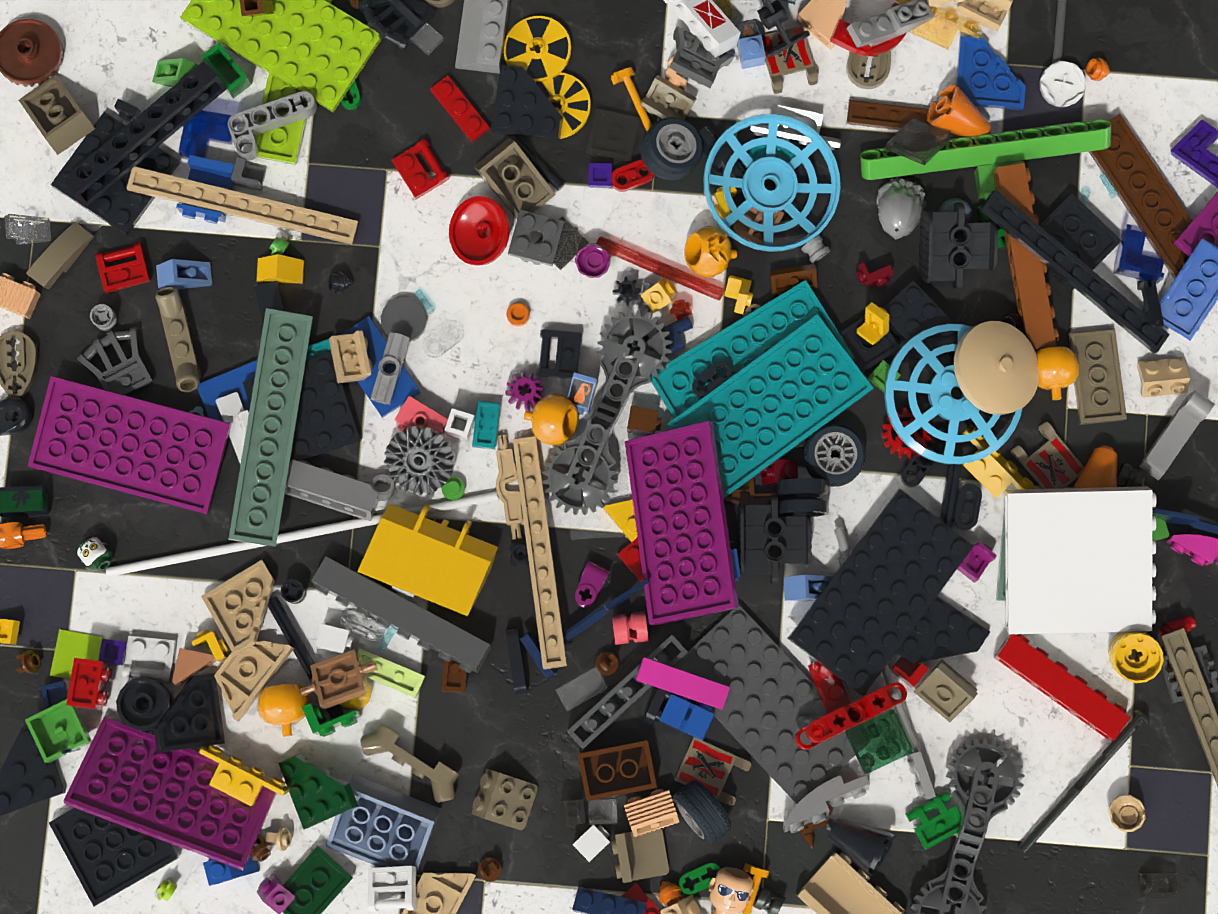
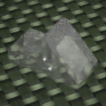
(27, 228)

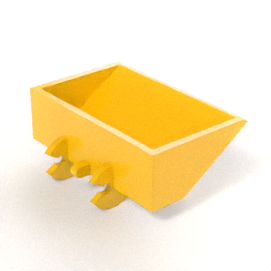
(428, 558)

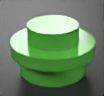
(279, 246)
(453, 488)

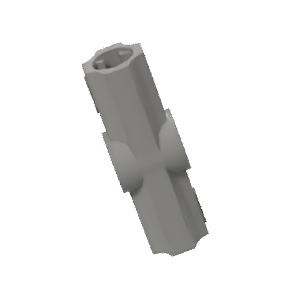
(393, 354)

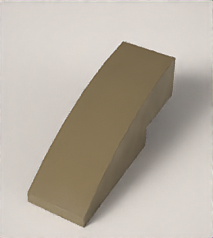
(60, 255)

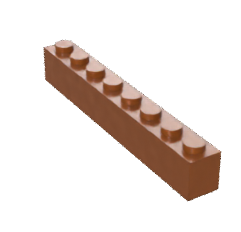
(1027, 269)

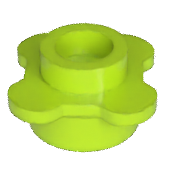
(166, 889)

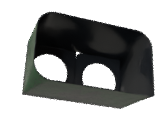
(23, 501)

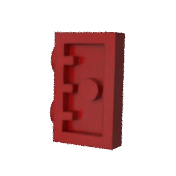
(89, 684)

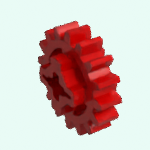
(898, 445)

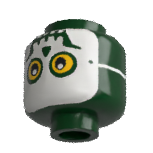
(94, 553)

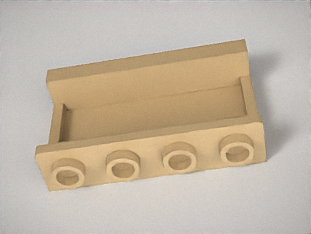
(842, 890)

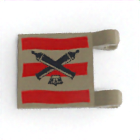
(790, 60)
(1052, 464)
(710, 767)

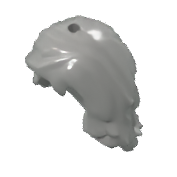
(900, 206)

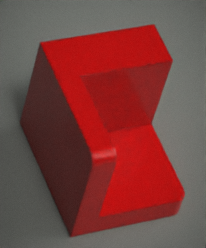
(909, 672)

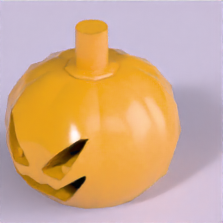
(708, 251)
(1057, 369)
(553, 419)
(282, 705)

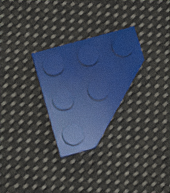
(987, 77)

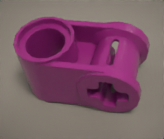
(592, 581)

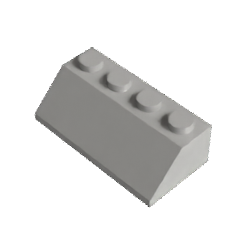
(482, 35)

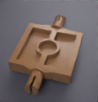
(338, 679)

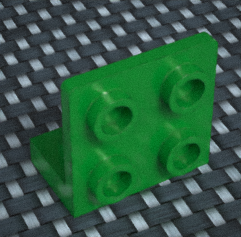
(316, 716)

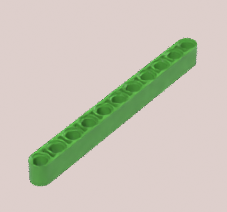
(993, 149)

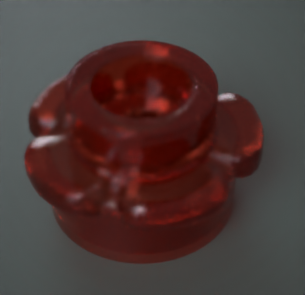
(681, 309)

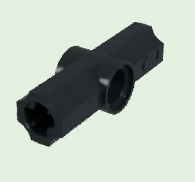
(723, 155)

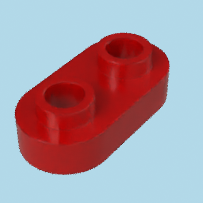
(631, 174)

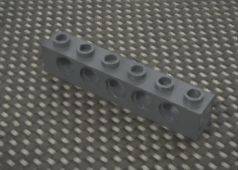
(622, 696)

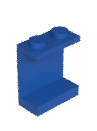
(211, 173)

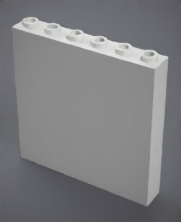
(1079, 560)

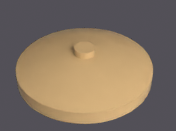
(996, 367)

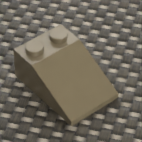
(56, 114)
(514, 178)

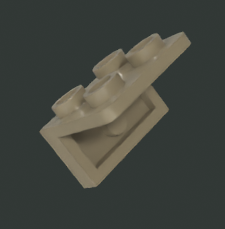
(504, 799)
(640, 855)

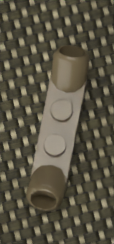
(179, 339)
(386, 740)

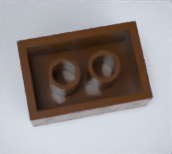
(617, 770)

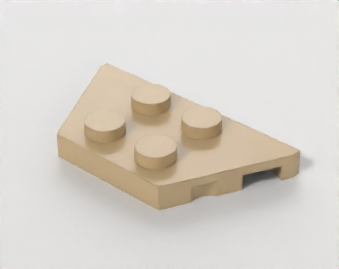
(248, 673)
(441, 892)

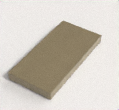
(1099, 380)

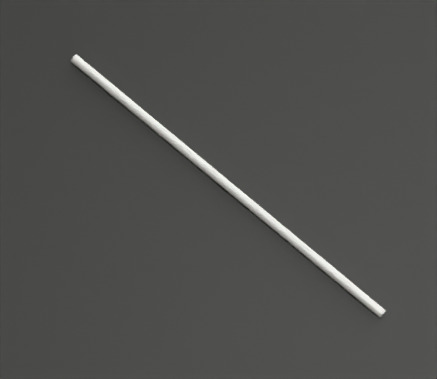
(290, 536)

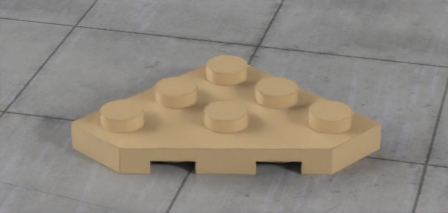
(241, 605)

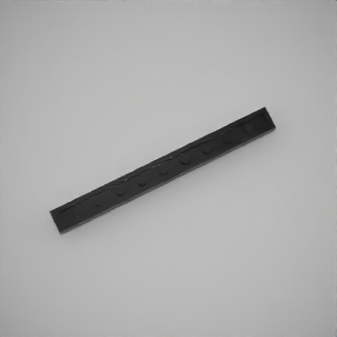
(1073, 270)

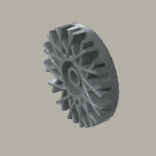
(412, 472)

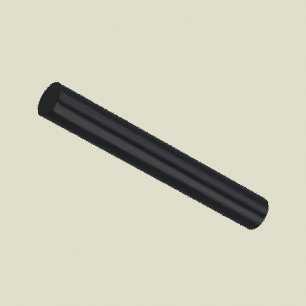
(539, 165)

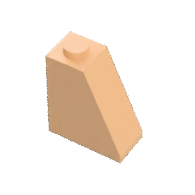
(821, 17)

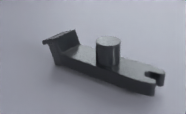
(1151, 302)

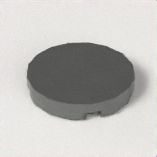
(404, 317)

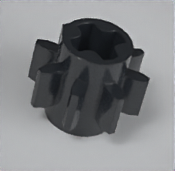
(627, 297)

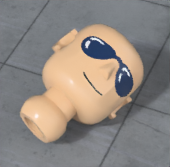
(730, 891)

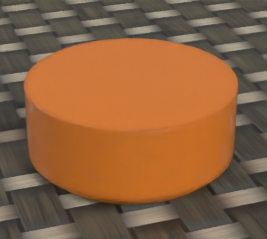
(518, 314)

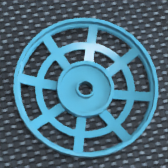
(778, 171)
(941, 402)

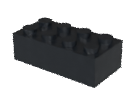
(914, 312)

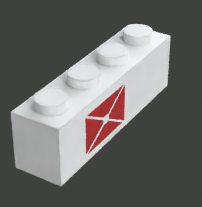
(707, 23)

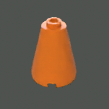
(957, 114)
(1099, 470)

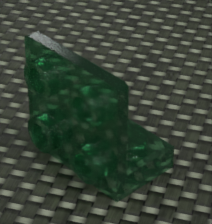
(879, 741)

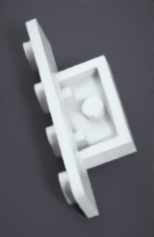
(808, 117)
(234, 413)

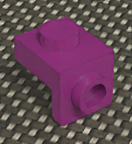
(976, 561)
(275, 894)

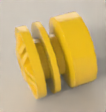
(1146, 664)

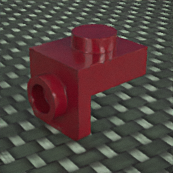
(880, 277)
(779, 471)

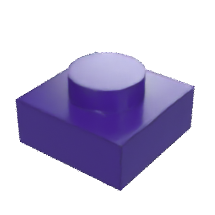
(600, 175)
(112, 651)

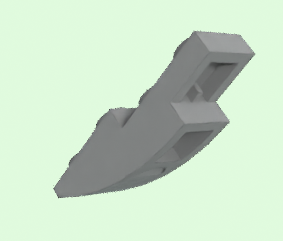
(890, 24)
(815, 804)

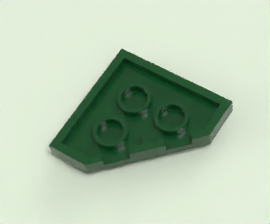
(315, 791)

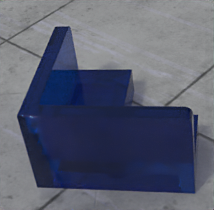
(201, 130)
(1130, 260)

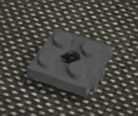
(538, 253)
(1206, 667)

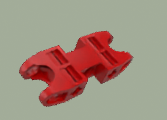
(839, 721)

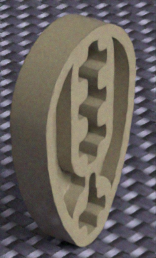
(879, 73)
(28, 359)

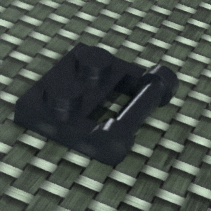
(566, 356)

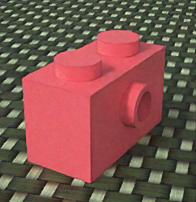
(418, 414)

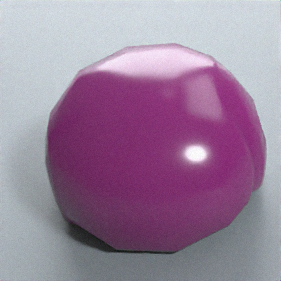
(592, 260)

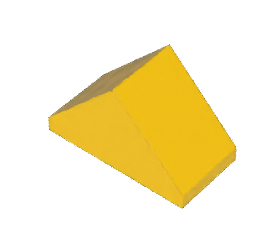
(280, 269)

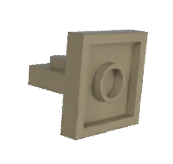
(946, 691)

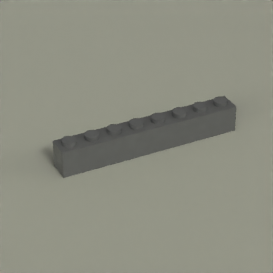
(401, 615)

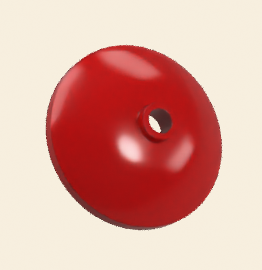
(469, 230)

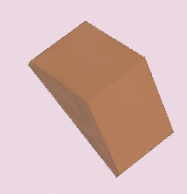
(190, 664)

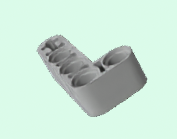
(273, 120)
(1176, 433)

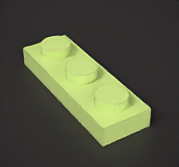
(392, 674)

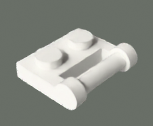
(149, 651)
(392, 880)

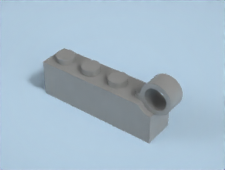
(336, 490)

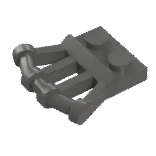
(693, 64)
(124, 377)

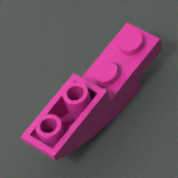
(1200, 548)

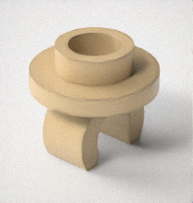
(281, 838)

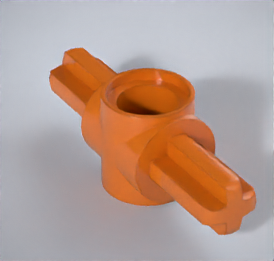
(15, 534)

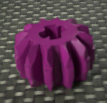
(521, 384)

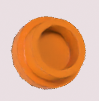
(1097, 69)
(669, 893)

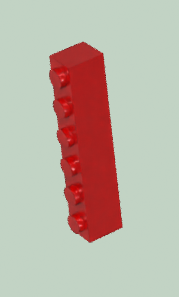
(1062, 687)

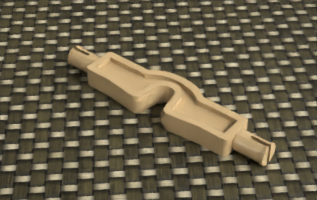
(506, 475)

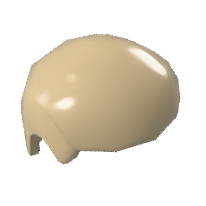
(1127, 813)

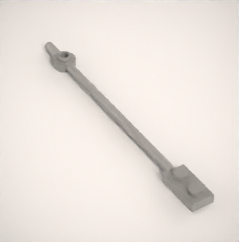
(916, 762)

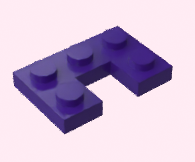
(1194, 154)

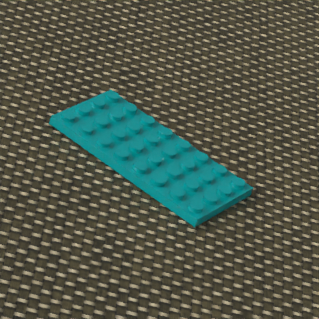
(739, 345)
(777, 402)

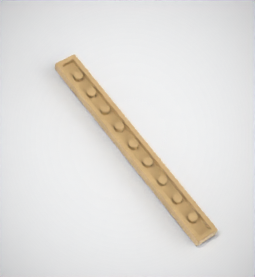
(242, 205)
(539, 553)

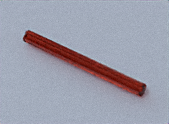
(661, 268)

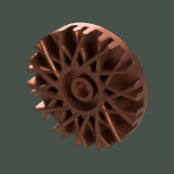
(39, 61)

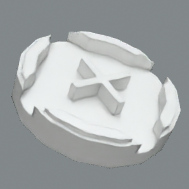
(1062, 84)

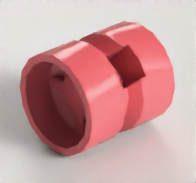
(630, 627)

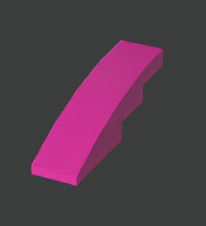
(682, 683)

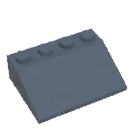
(385, 826)

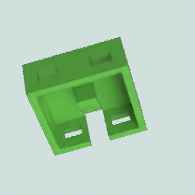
(58, 730)

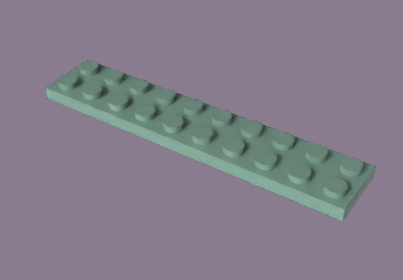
(270, 428)

